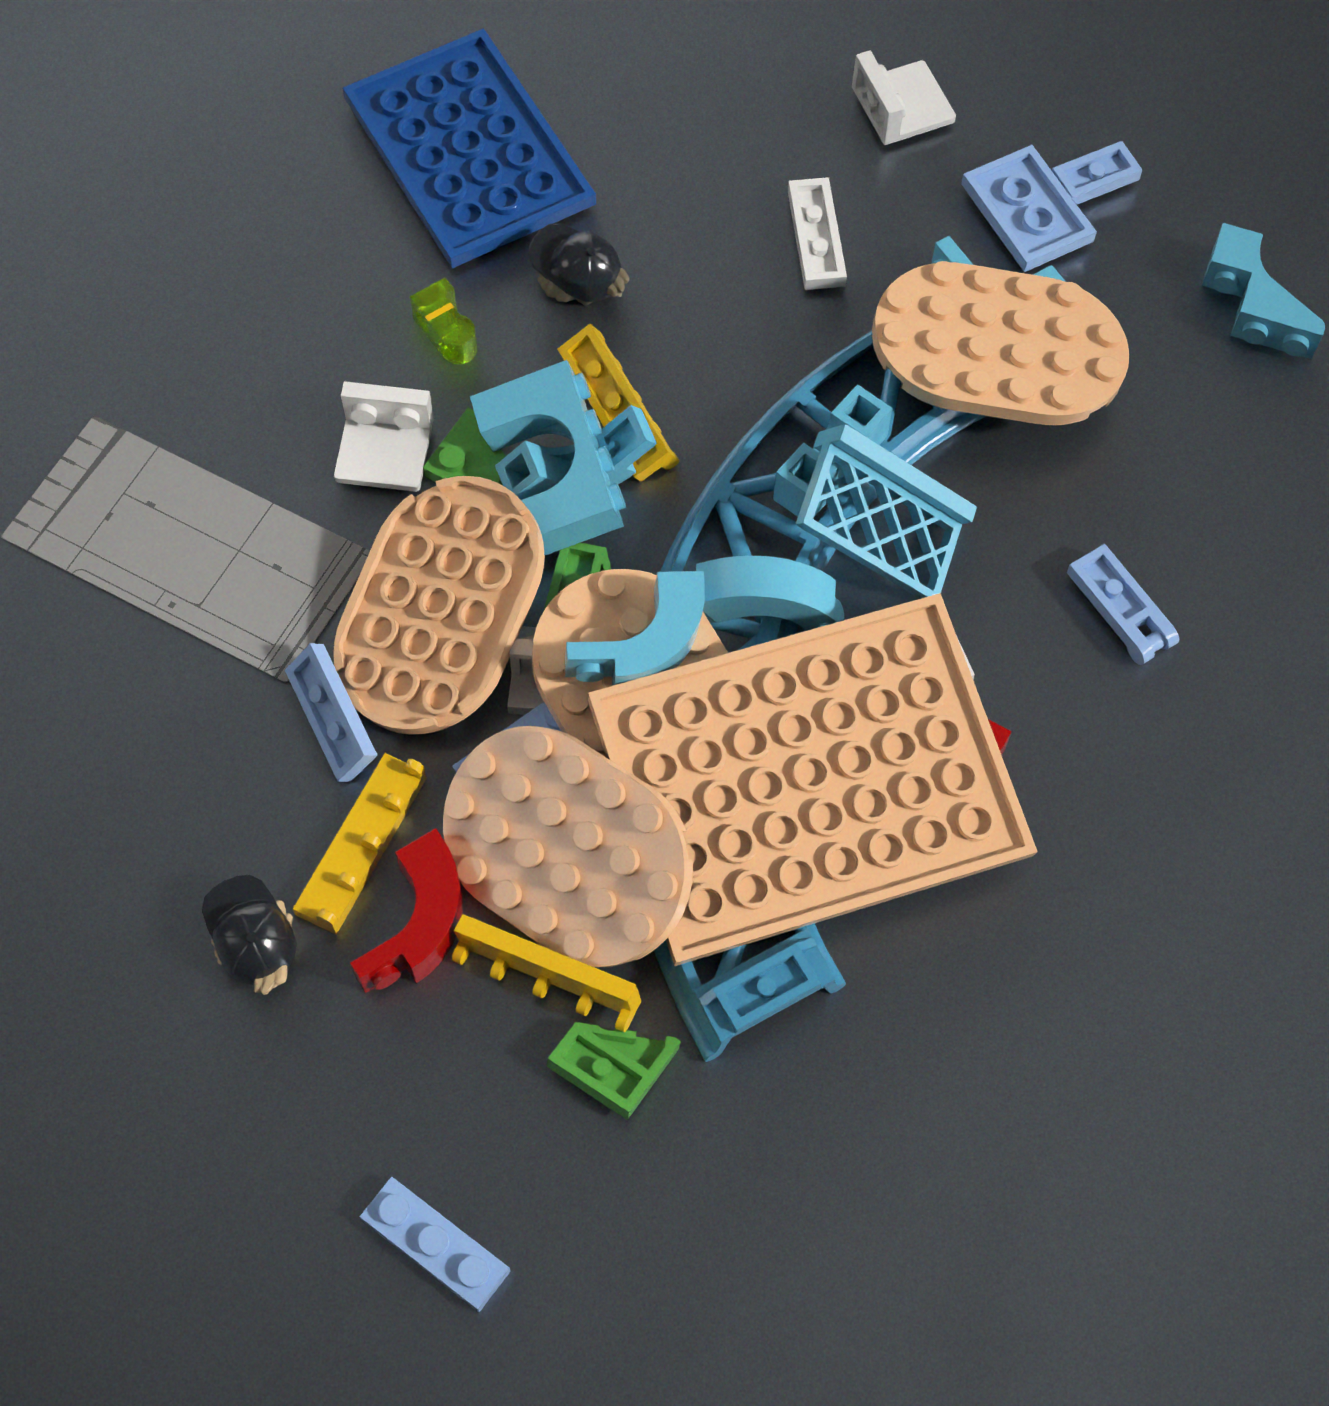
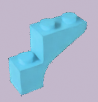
(1266, 310)

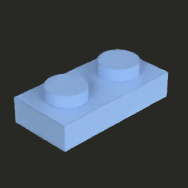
(1098, 172)

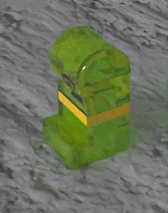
(438, 317)

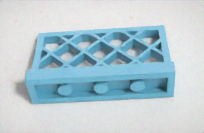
(892, 479)

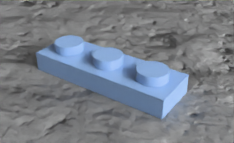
(330, 712)
(435, 1244)

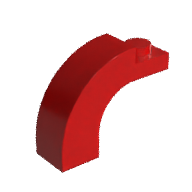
(430, 931)

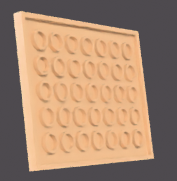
(819, 773)

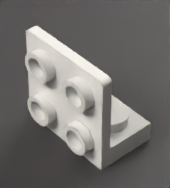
(901, 99)
(384, 436)

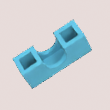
(859, 411)

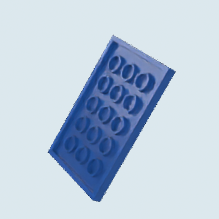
(469, 147)

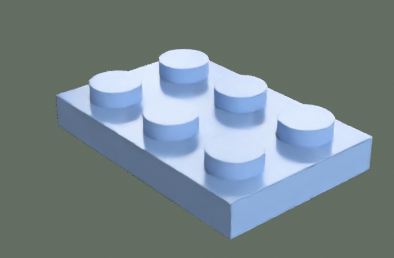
(1028, 208)

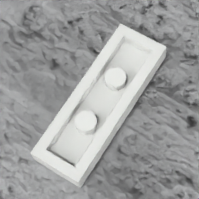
(817, 234)

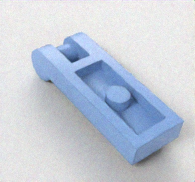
(1123, 604)

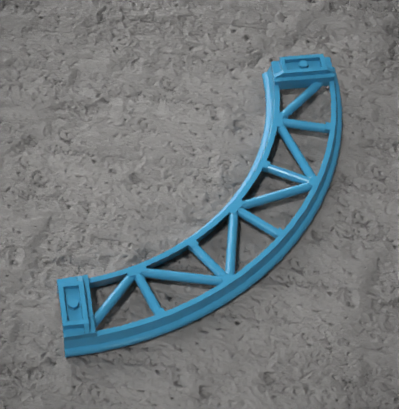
(801, 964)

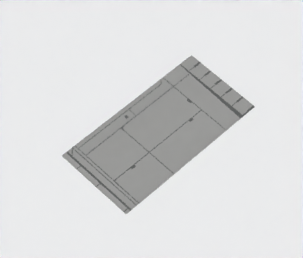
(188, 547)

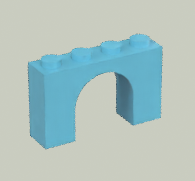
(554, 403)

